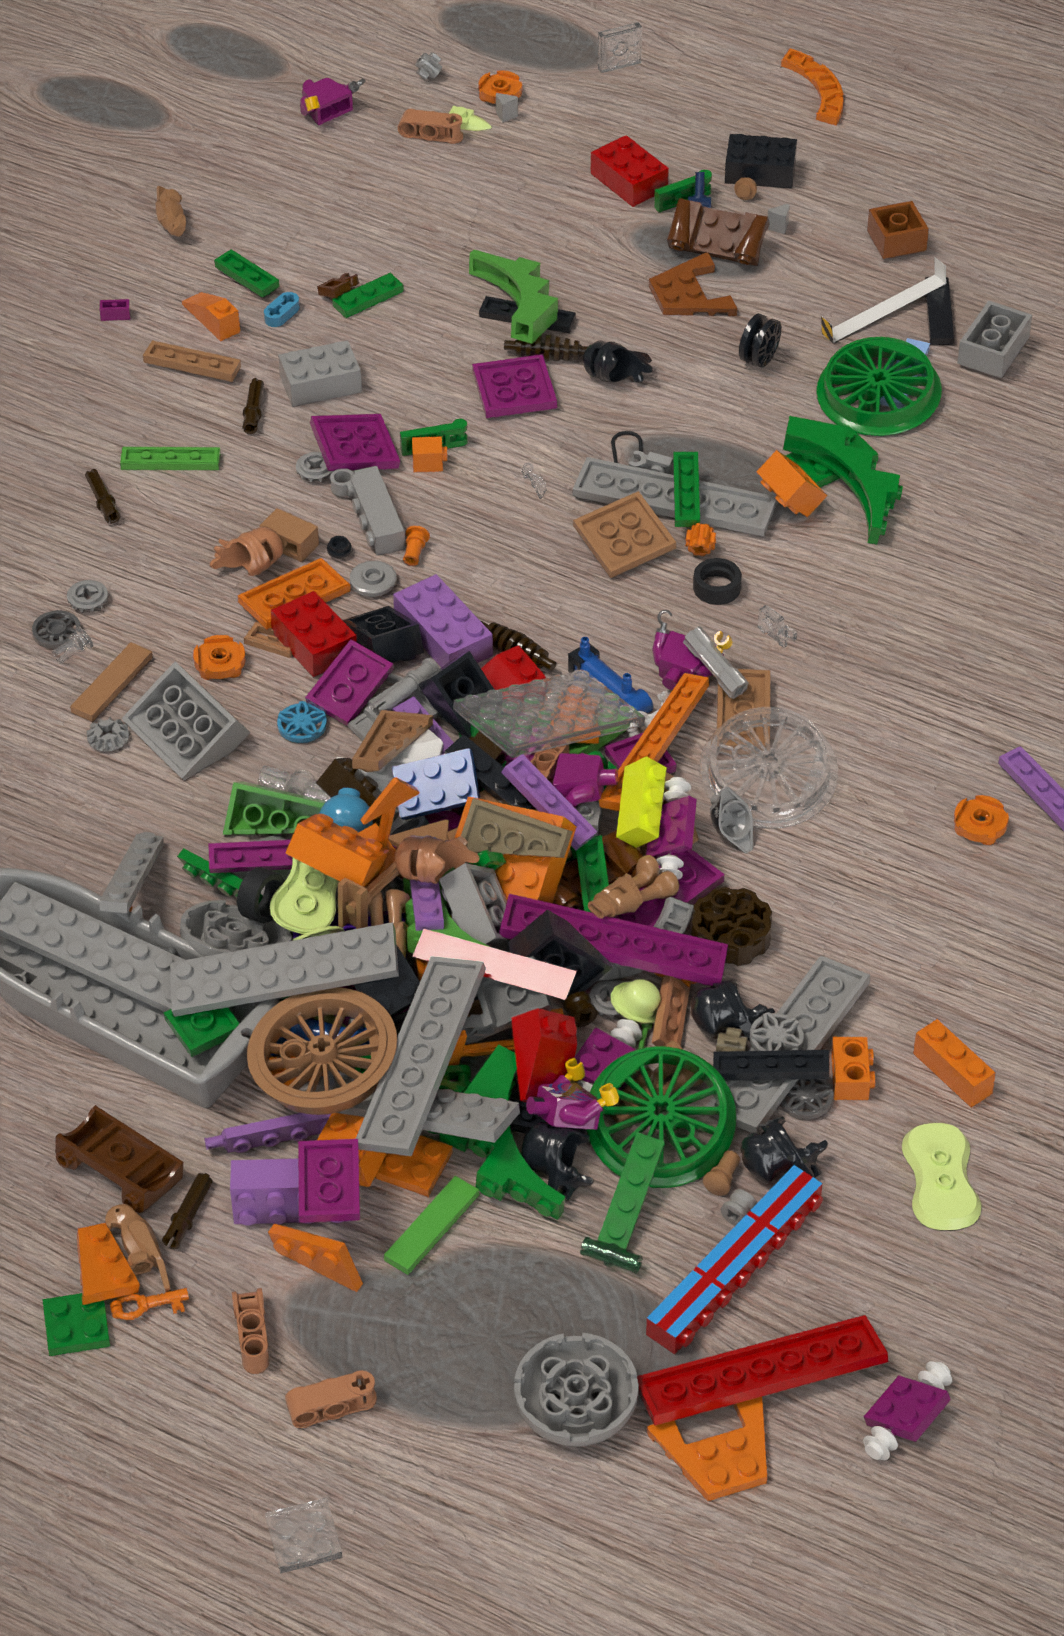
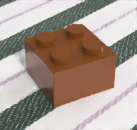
(897, 229)

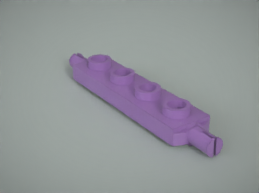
(268, 1132)

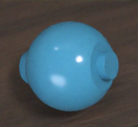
(347, 809)

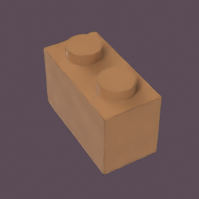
(297, 535)

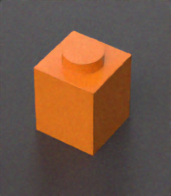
(428, 454)

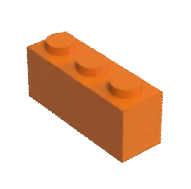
(954, 1063)

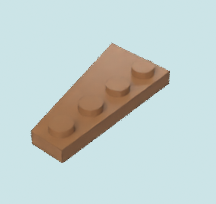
(388, 738)

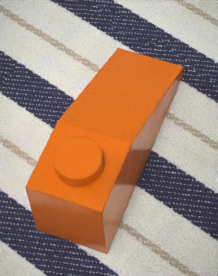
(215, 314)

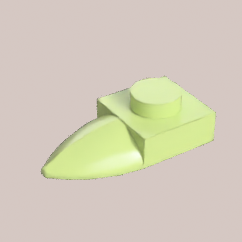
(469, 120)

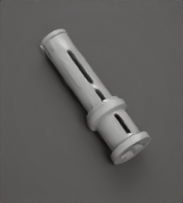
(406, 687)

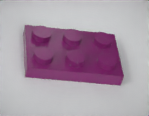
(349, 682)
(329, 1180)

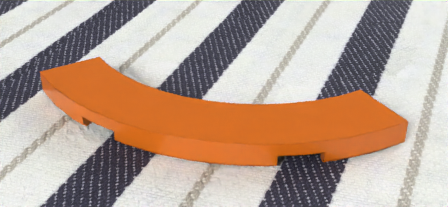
(823, 80)

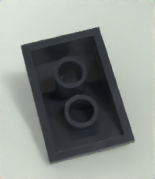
(387, 634)
(452, 682)
(560, 944)

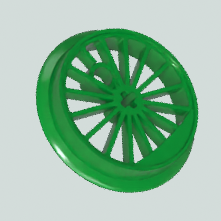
(872, 384)
(686, 1169)

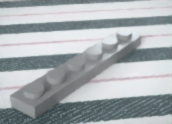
(131, 873)

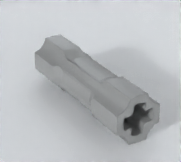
(728, 677)

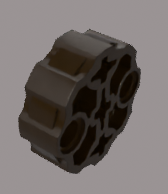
(734, 919)

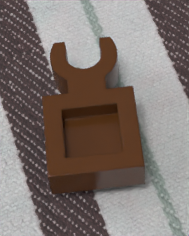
(336, 287)

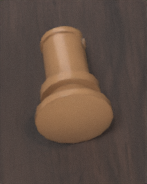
(720, 1177)

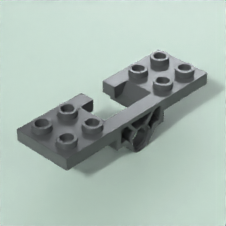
(499, 1004)

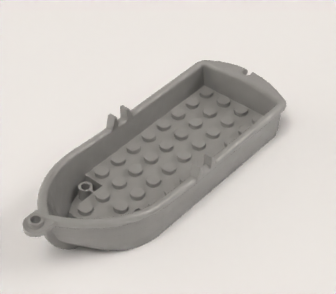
(109, 1019)

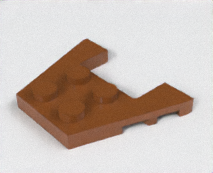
(680, 293)

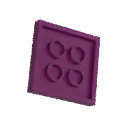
(514, 386)
(354, 441)

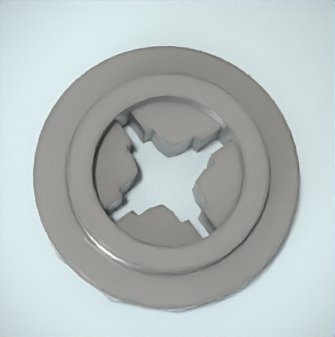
(314, 460)
(96, 591)
(109, 741)
(599, 997)

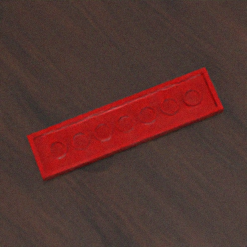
(761, 1369)

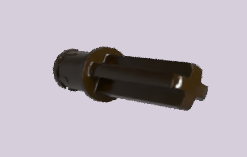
(252, 411)
(105, 501)
(184, 1217)

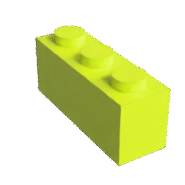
(641, 802)

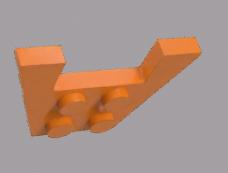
(724, 1461)

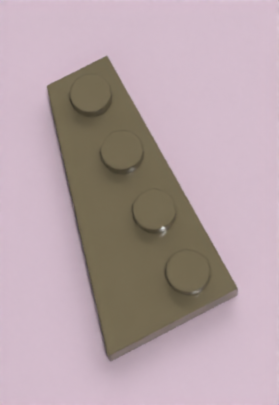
(512, 833)

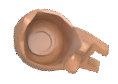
(252, 550)
(430, 858)

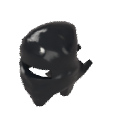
(614, 362)
(722, 1007)
(553, 1153)
(775, 1153)

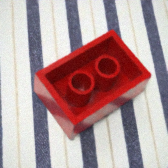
(628, 170)
(311, 631)

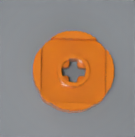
(502, 82)
(226, 667)
(980, 831)

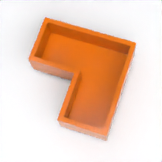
(529, 875)

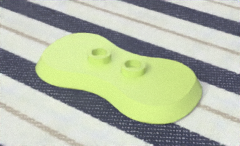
(304, 899)
(942, 1190)

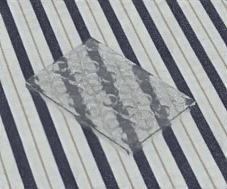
(548, 713)

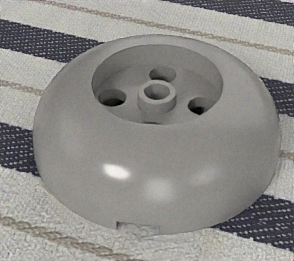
(220, 928)
(576, 1370)

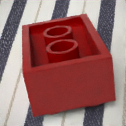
(511, 668)
(542, 1048)

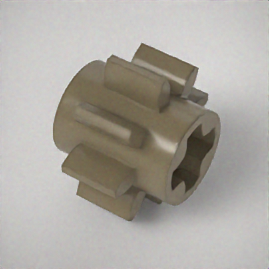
(731, 1041)

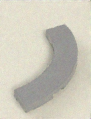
(673, 918)

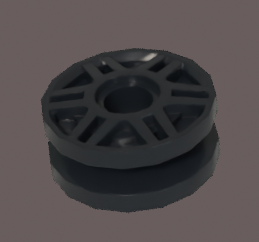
(760, 340)

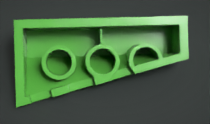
(266, 810)

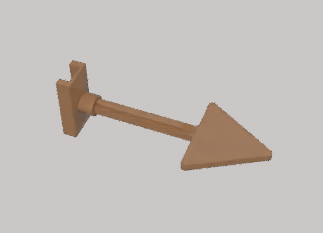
(354, 898)

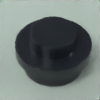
(339, 547)

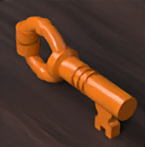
(144, 1303)

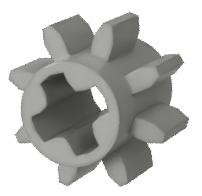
(428, 65)

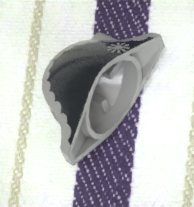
(732, 819)

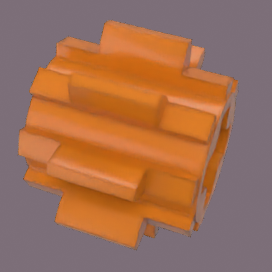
(700, 539)

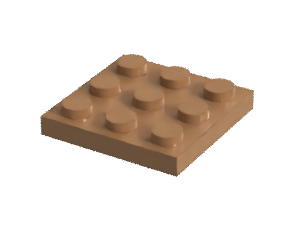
(624, 534)

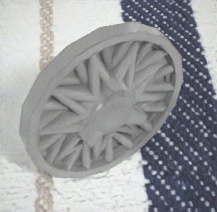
(373, 578)

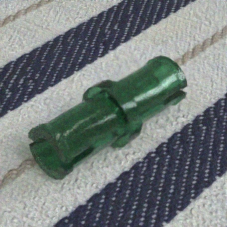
(611, 1255)

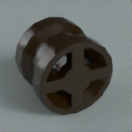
(580, 1008)

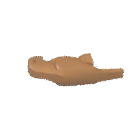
(170, 211)
(138, 1241)

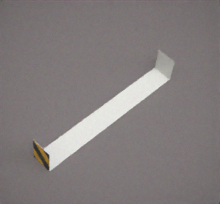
(887, 306)

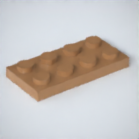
(755, 696)

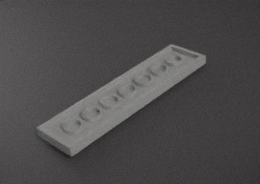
(719, 504)
(87, 945)
(284, 969)
(819, 1007)
(421, 1056)
(451, 1112)

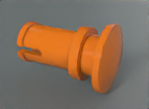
(416, 540)

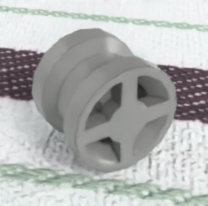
(738, 1206)

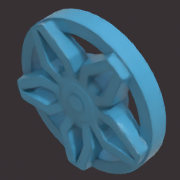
(301, 722)

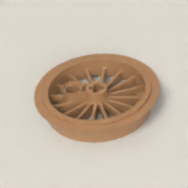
(322, 1052)

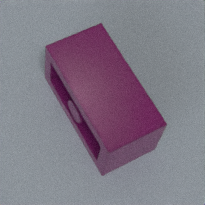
(115, 309)

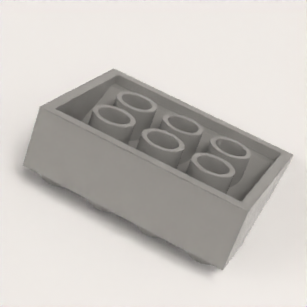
(184, 723)

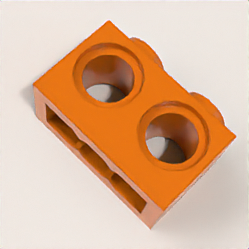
(851, 1068)

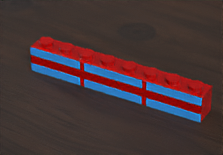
(734, 1260)

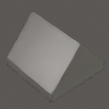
(506, 106)
(779, 218)

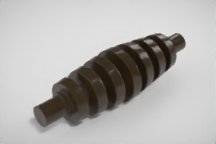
(547, 348)
(508, 638)

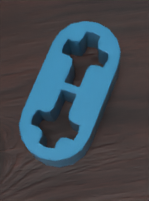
(281, 309)

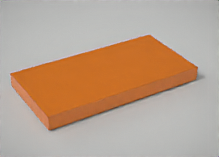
(314, 576)

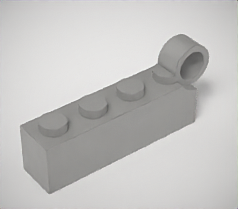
(373, 505)

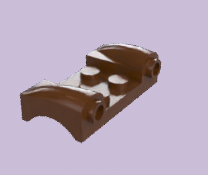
(717, 232)
(619, 860)
(121, 1156)

